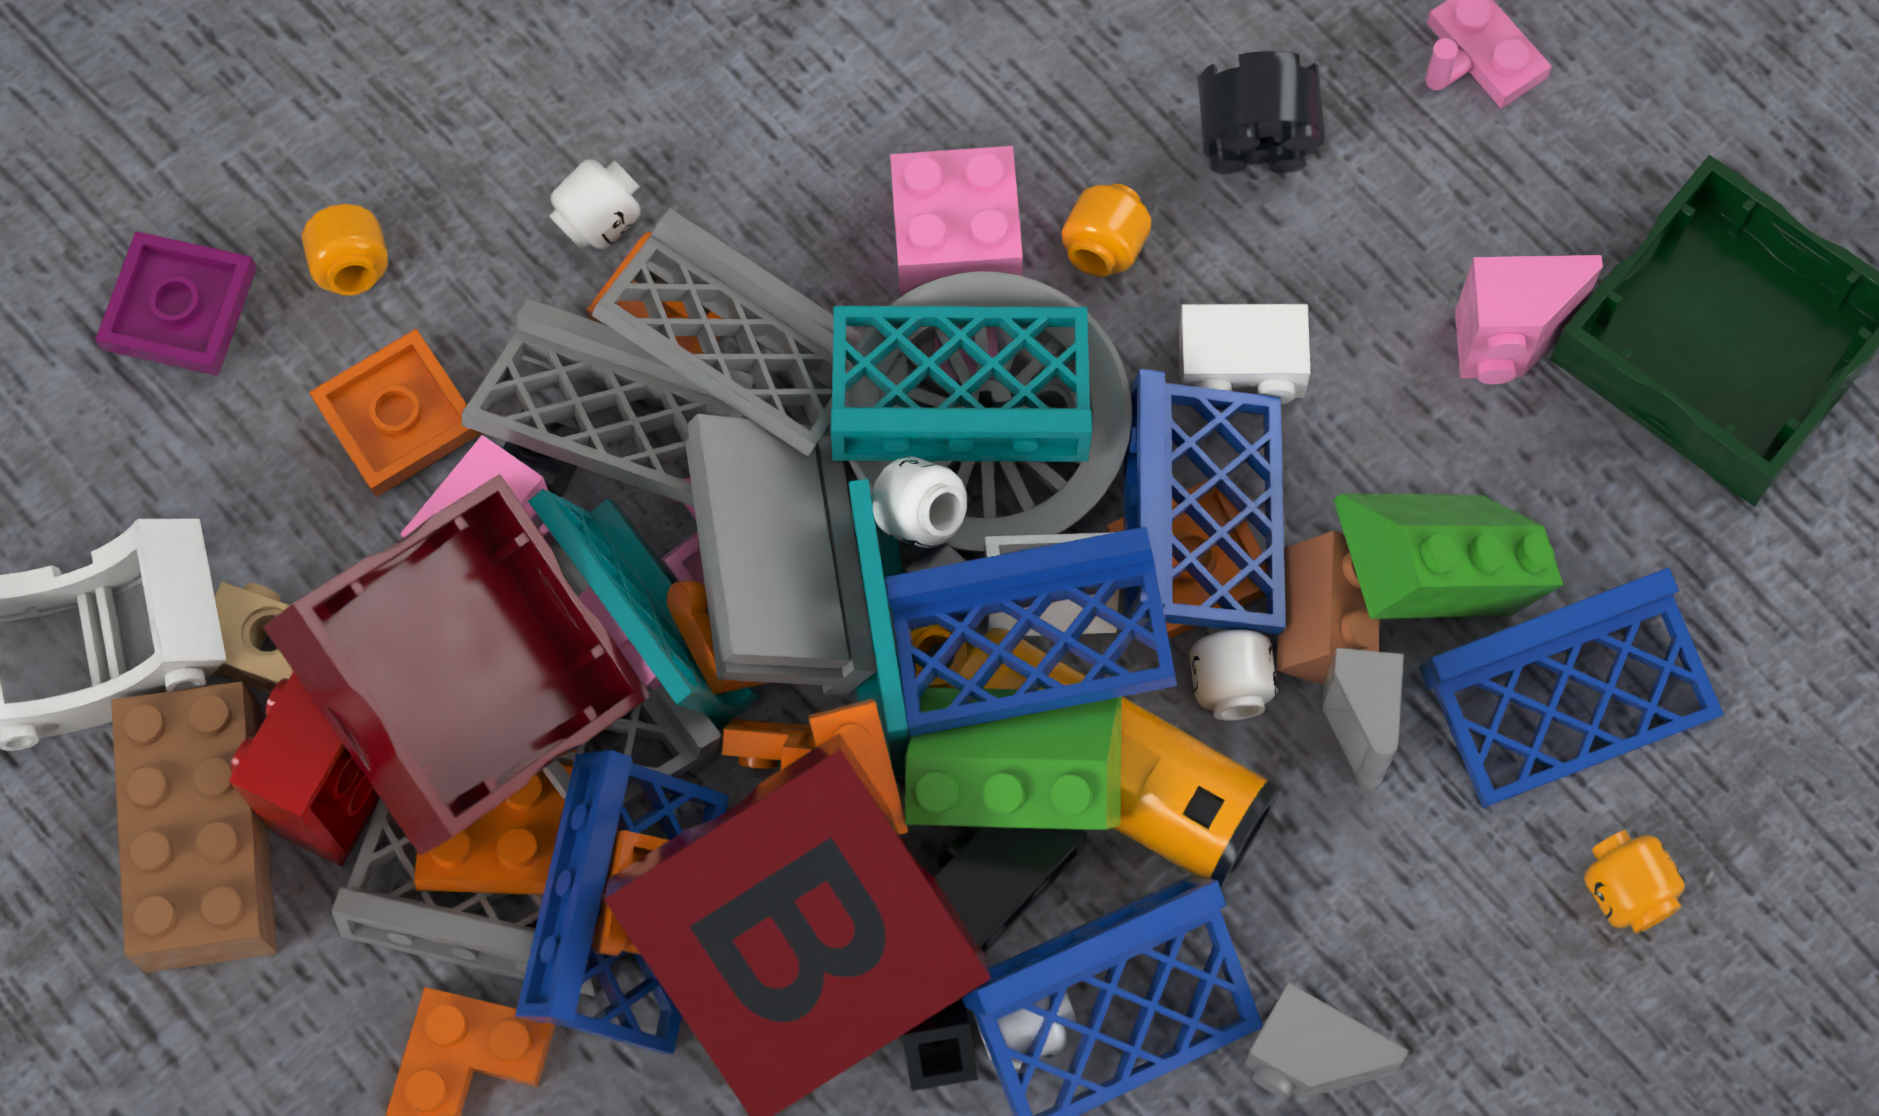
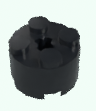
(1261, 112)

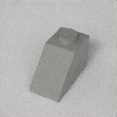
(1317, 1049)

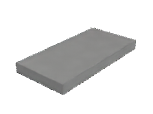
(766, 546)

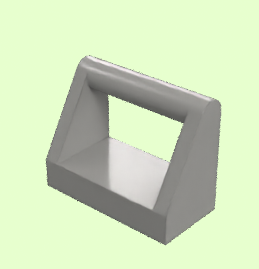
(1364, 710)

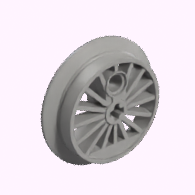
(1108, 404)

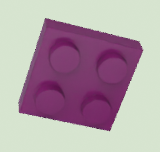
(176, 303)

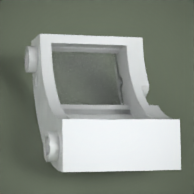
(106, 631)

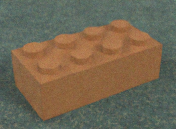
(186, 838)

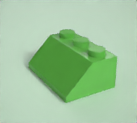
(1445, 555)
(1018, 770)

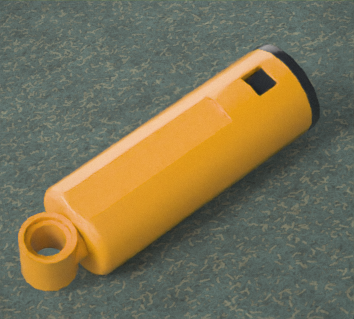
(1174, 788)

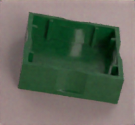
(1727, 330)

